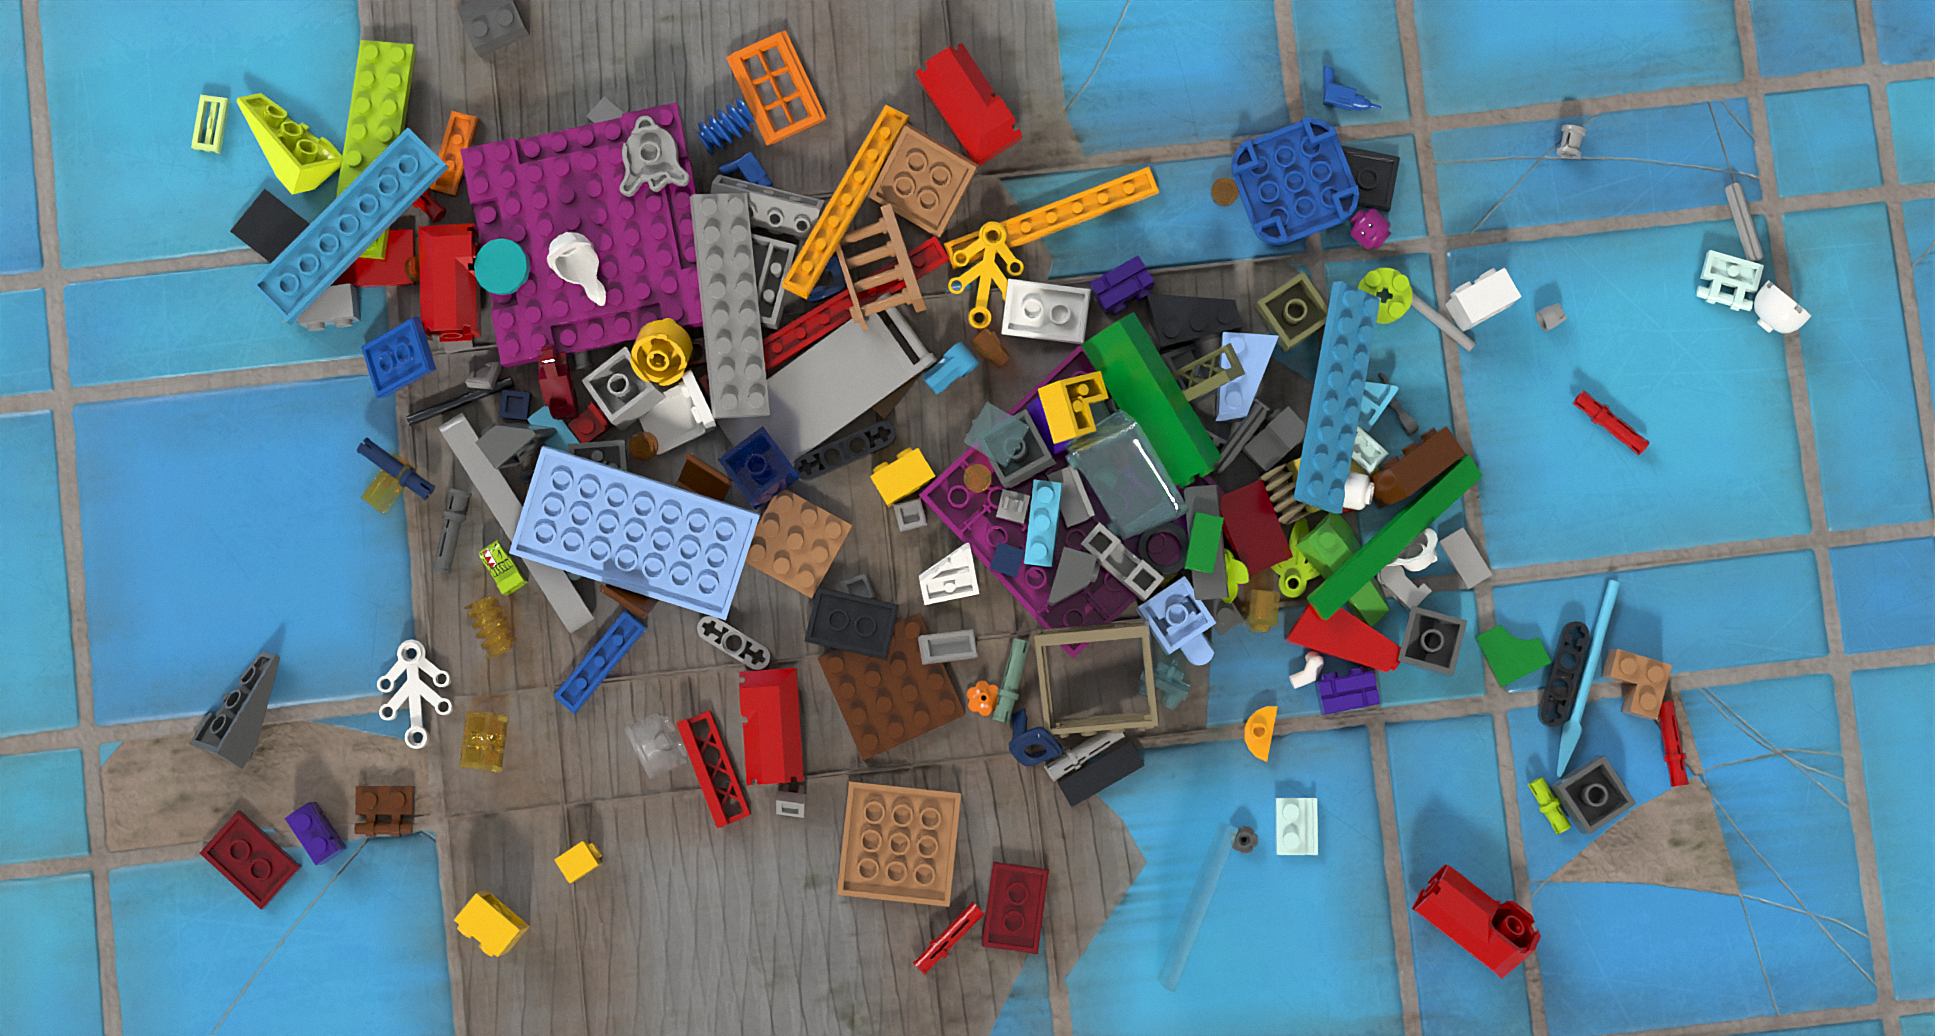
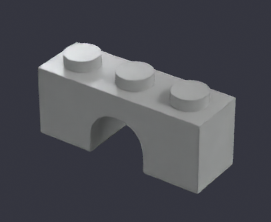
(1121, 563)

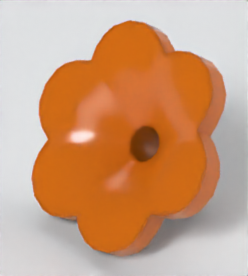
(974, 695)

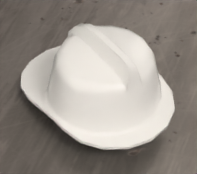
(1418, 553)

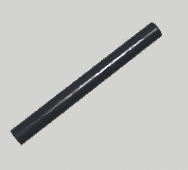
(458, 401)

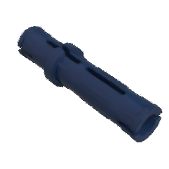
(393, 467)

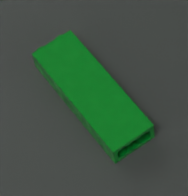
(1152, 397)

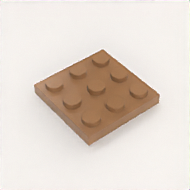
(923, 180)
(796, 542)

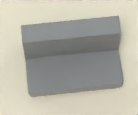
(1074, 502)

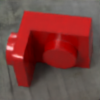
(590, 424)

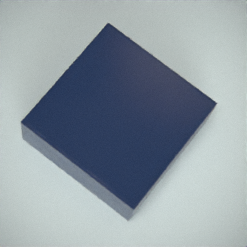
(515, 405)
(1007, 560)

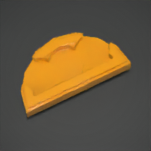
(1259, 731)

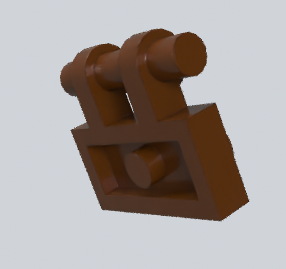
(384, 800)

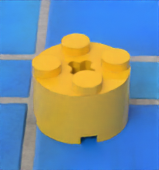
(661, 352)

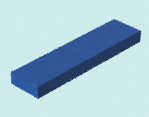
(600, 662)

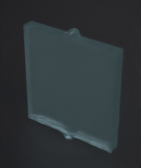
(996, 434)

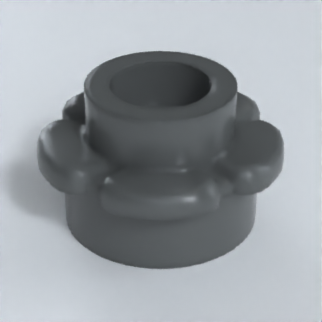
(1252, 840)

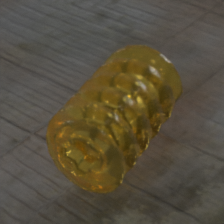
(491, 627)

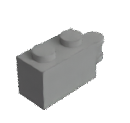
(334, 306)

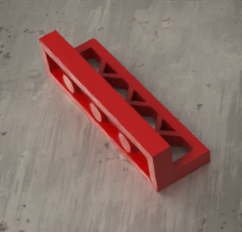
(703, 773)

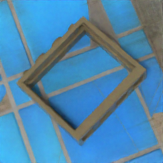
(1091, 633)

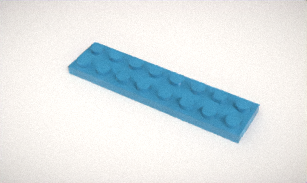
(349, 225)
(1337, 398)

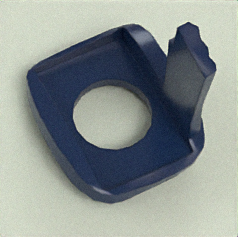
(838, 285)
(1037, 735)

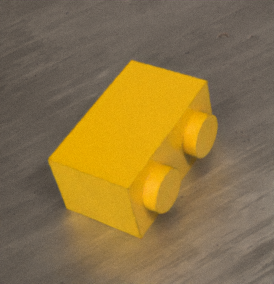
(902, 476)

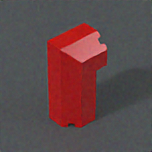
(968, 104)
(448, 282)
(773, 727)
(1489, 931)

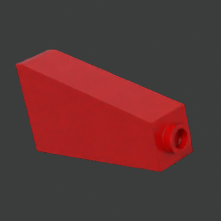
(1345, 639)

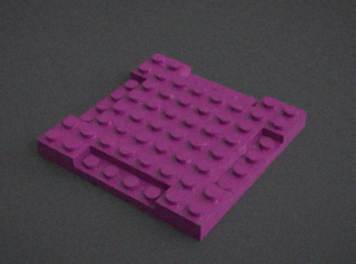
(572, 184)
(975, 522)

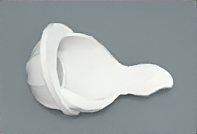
(576, 262)

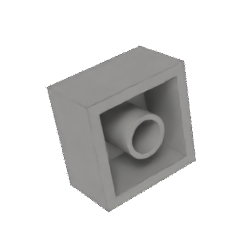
(620, 391)

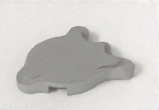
(652, 158)

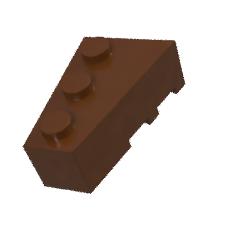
(1415, 466)

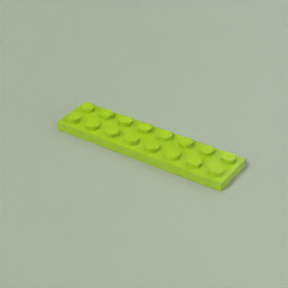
(376, 113)

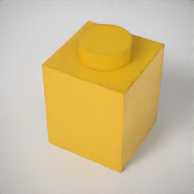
(579, 860)

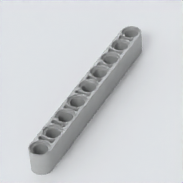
(507, 511)

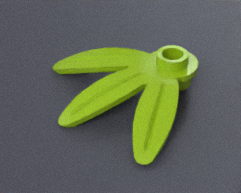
(1295, 566)

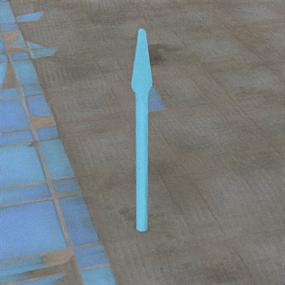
(1572, 729)

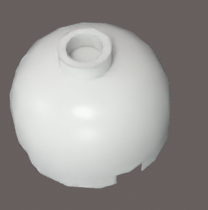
(1778, 310)

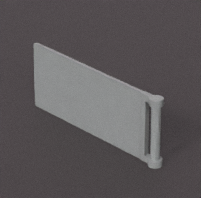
(833, 384)

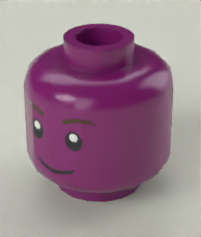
(1370, 228)

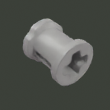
(1571, 141)

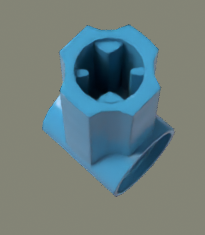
(955, 363)

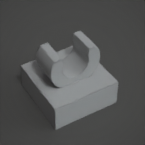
(1013, 506)
(791, 803)

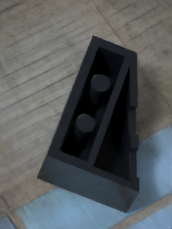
(1190, 320)

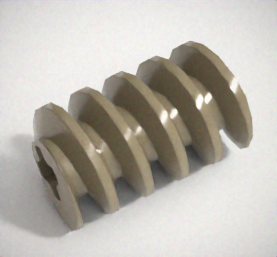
(1283, 495)

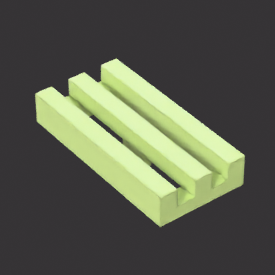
(220, 128)

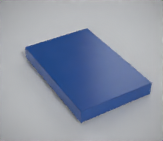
(398, 357)

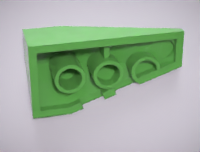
(1328, 549)

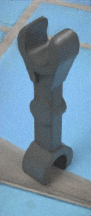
(1407, 423)

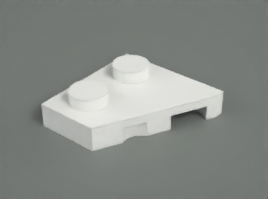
(950, 577)

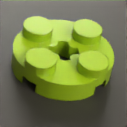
(1397, 285)

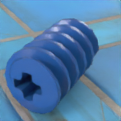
(725, 126)

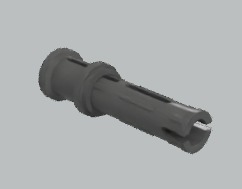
(454, 516)

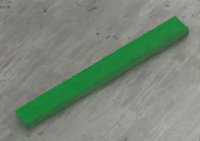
(1394, 537)

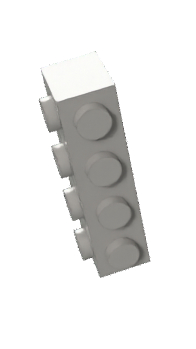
(774, 208)

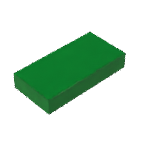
(1203, 543)

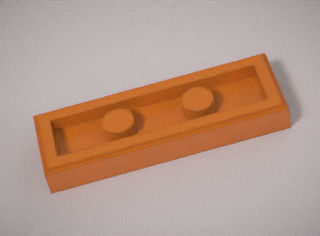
(458, 135)

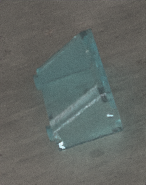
(1126, 476)

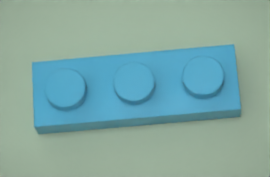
(1043, 523)

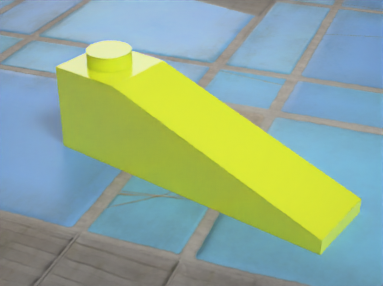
(293, 152)

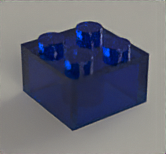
(759, 468)

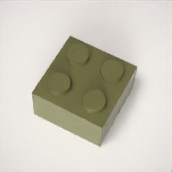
(1293, 312)

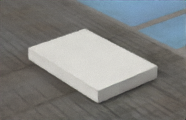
(1045, 311)

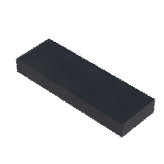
(1100, 774)

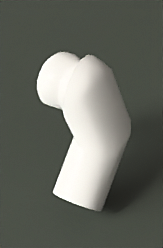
(1311, 672)

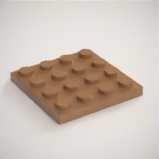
(899, 844)

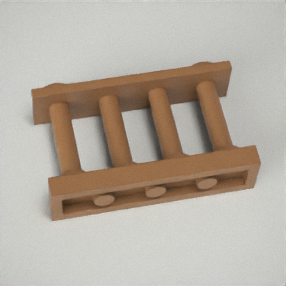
(902, 271)

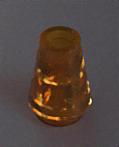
(990, 346)

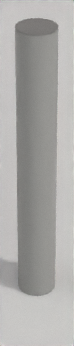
(1442, 323)

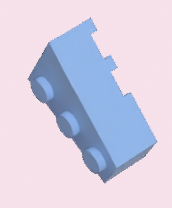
(1254, 354)

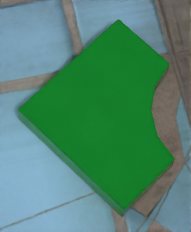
(1509, 656)

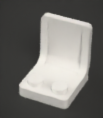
(679, 416)

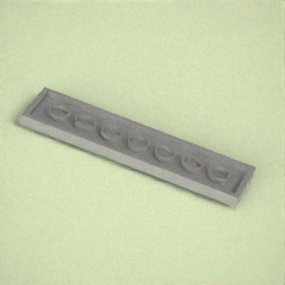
(729, 305)

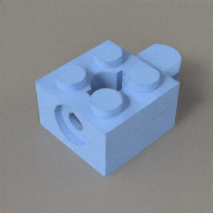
(1179, 622)

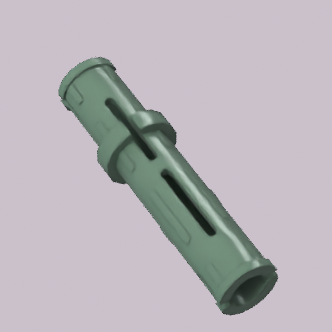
(1008, 692)

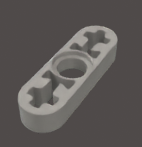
(712, 638)

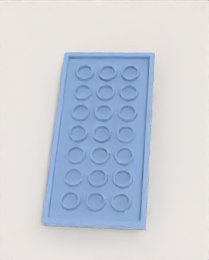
(634, 532)

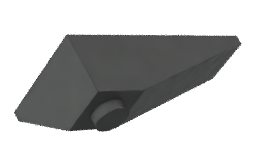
(236, 726)

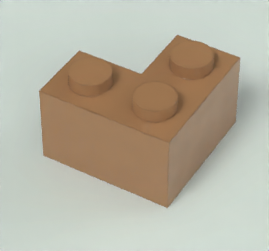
(1644, 678)

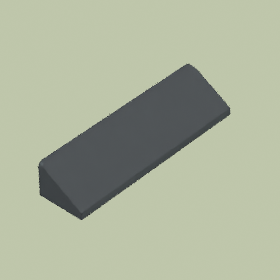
(1206, 501)

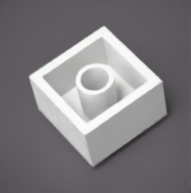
(1484, 299)

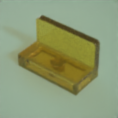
(385, 488)

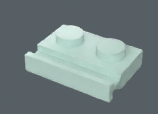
(1296, 826)

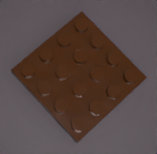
(891, 697)

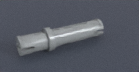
(1081, 753)

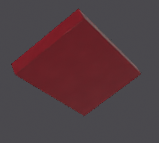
(1253, 527)
(250, 860)
(1015, 907)

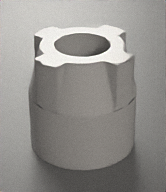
(1550, 317)

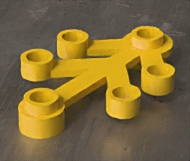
(985, 269)

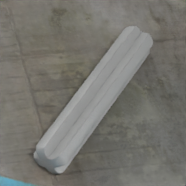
(1744, 222)

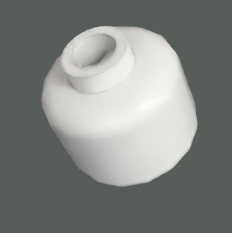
(1358, 491)

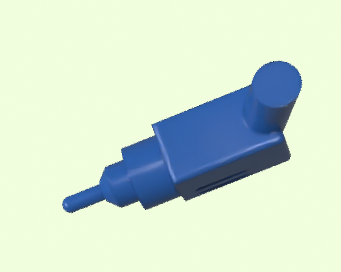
(1343, 96)
(749, 168)

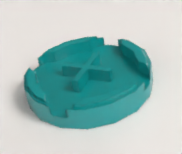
(502, 266)

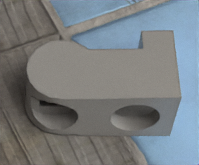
(1401, 588)

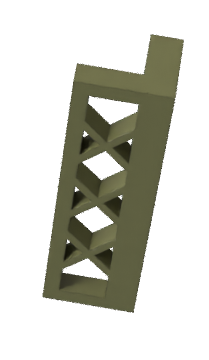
(1214, 380)

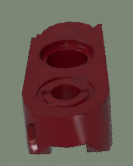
(557, 384)

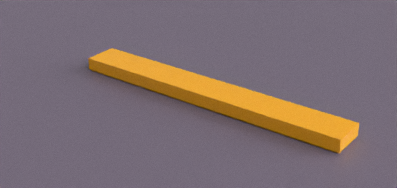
(845, 202)
(1063, 213)

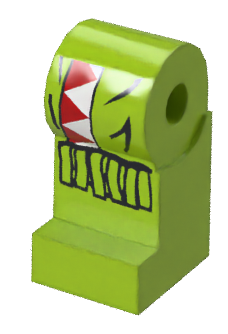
(502, 568)

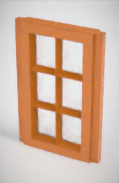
(776, 88)

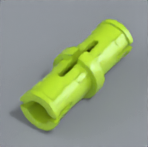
(1549, 805)

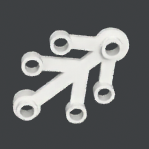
(414, 689)

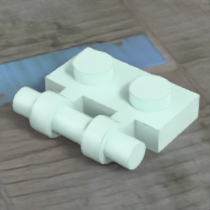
(1731, 272)

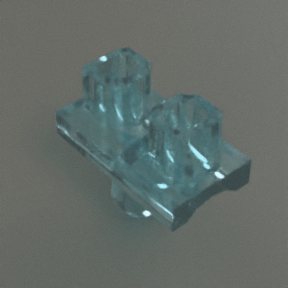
(1168, 680)

